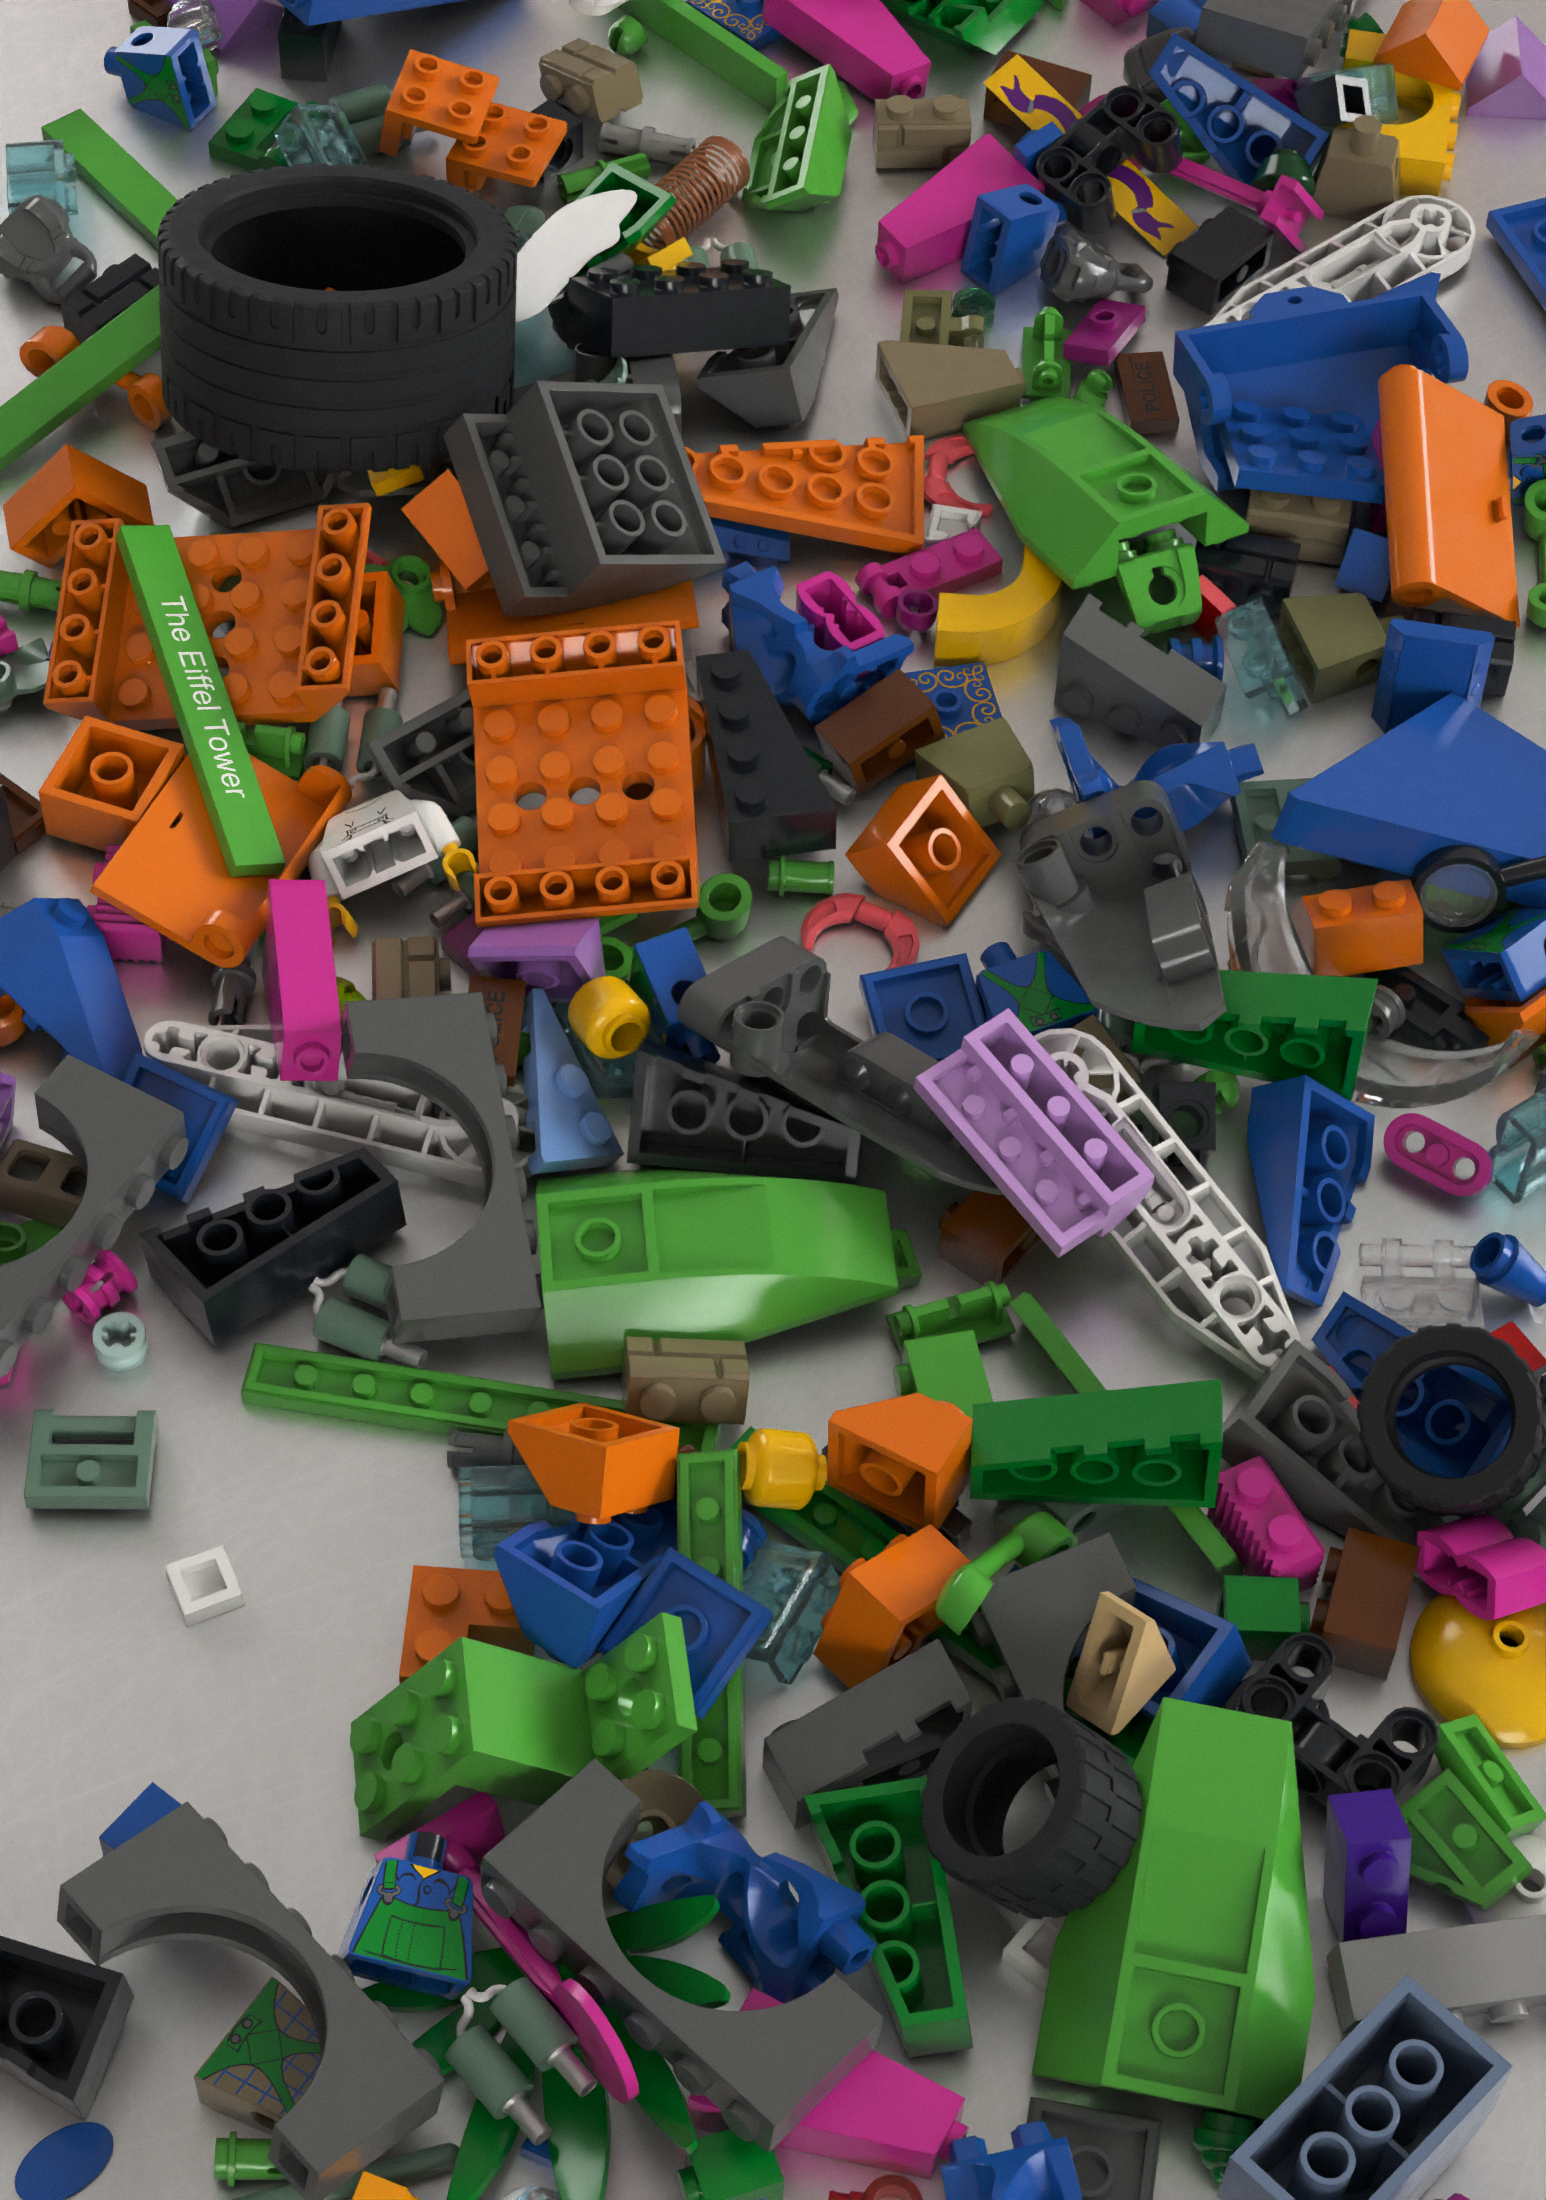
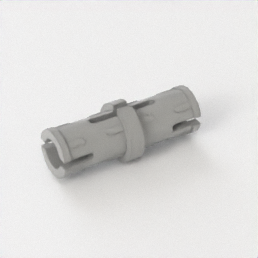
(654, 145)

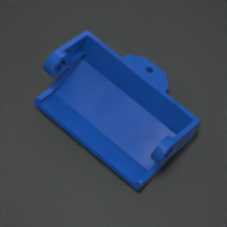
(1311, 354)

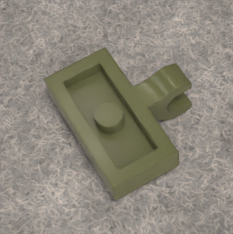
(929, 320)

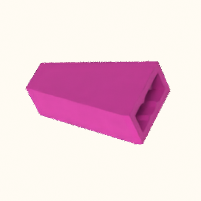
(857, 40)
(936, 219)
(301, 981)
(872, 2118)

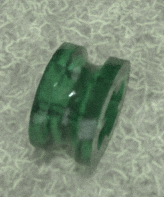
(975, 299)

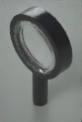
(1466, 886)

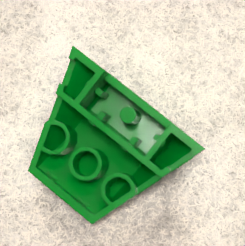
(969, 24)

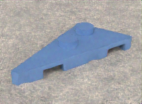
(561, 1102)

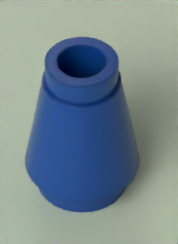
(1509, 1268)

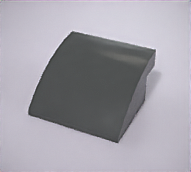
(582, 497)

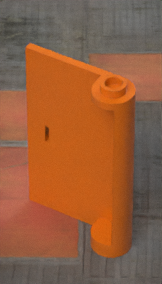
(1446, 496)
(481, 615)
(177, 874)

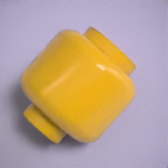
(609, 1017)
(781, 1468)

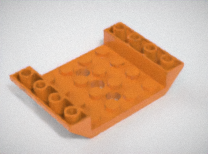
(289, 611)
(573, 716)

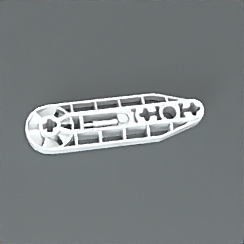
(1370, 255)
(333, 1116)
(1181, 1227)

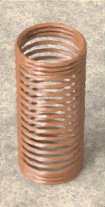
(711, 181)

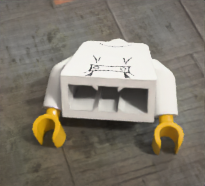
(382, 843)

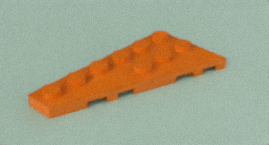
(821, 489)

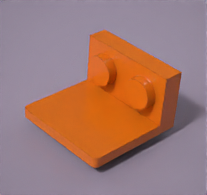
(438, 99)
(510, 148)

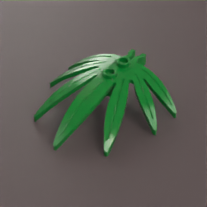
(579, 2124)

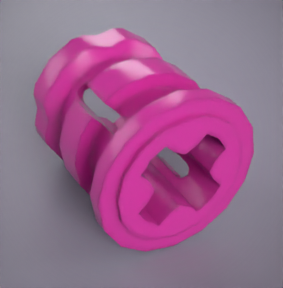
(116, 1278)

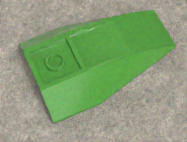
(1086, 481)
(700, 1258)
(1200, 1951)

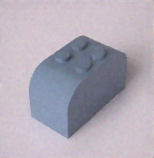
(1376, 2111)

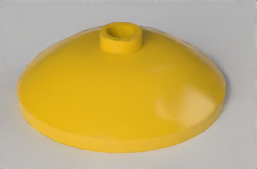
(1469, 1671)

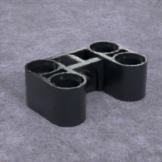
(1081, 160)
(1325, 1753)

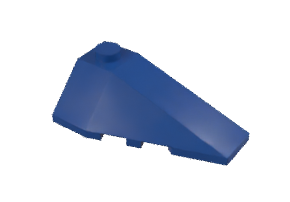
(1230, 113)
(67, 983)
(1306, 1162)
(1446, 1420)
(581, 1576)
(1202, 1646)

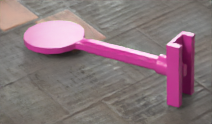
(1281, 210)
(470, 1834)

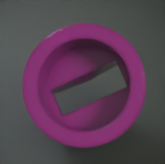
(927, 610)

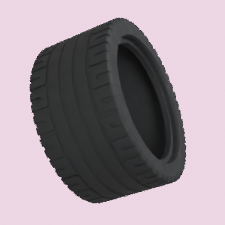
(345, 374)

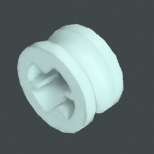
(124, 1326)

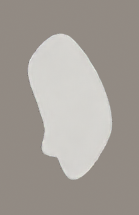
(565, 246)

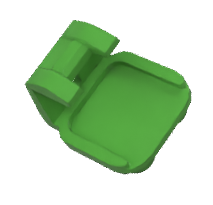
(1177, 563)

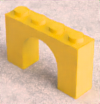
(1425, 140)

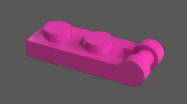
(936, 569)

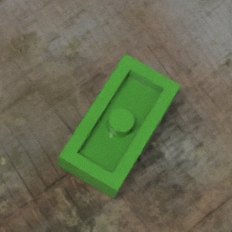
(1488, 1775)

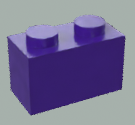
(1366, 1865)

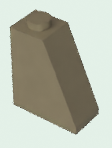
(945, 385)

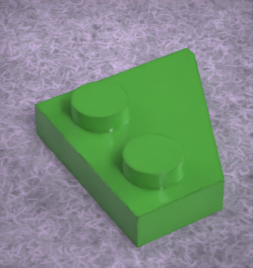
(1460, 1845)

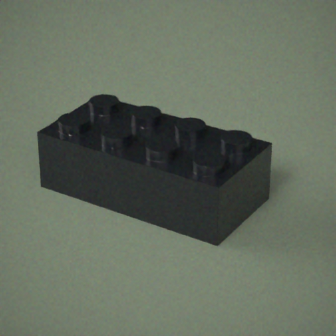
(678, 309)

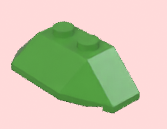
(801, 146)

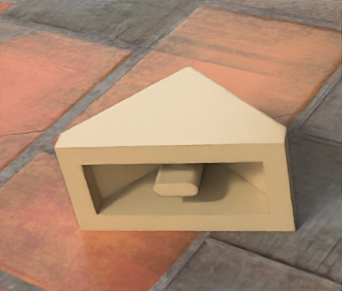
(1119, 1665)

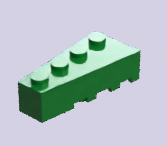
(1277, 1029)
(1102, 1447)
(878, 1849)

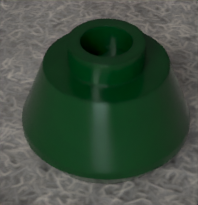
(1287, 163)

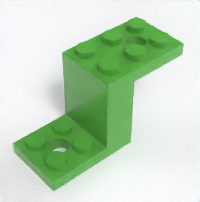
(519, 1723)

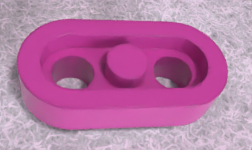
(1439, 1156)

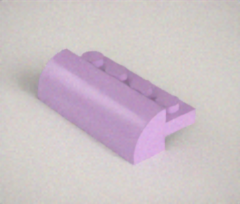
(1035, 1134)

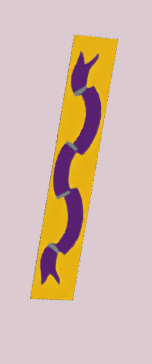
(1133, 193)

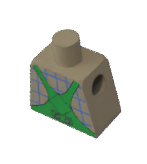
(262, 2061)

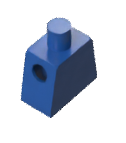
(1009, 235)

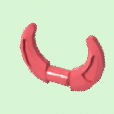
(936, 489)
(845, 907)

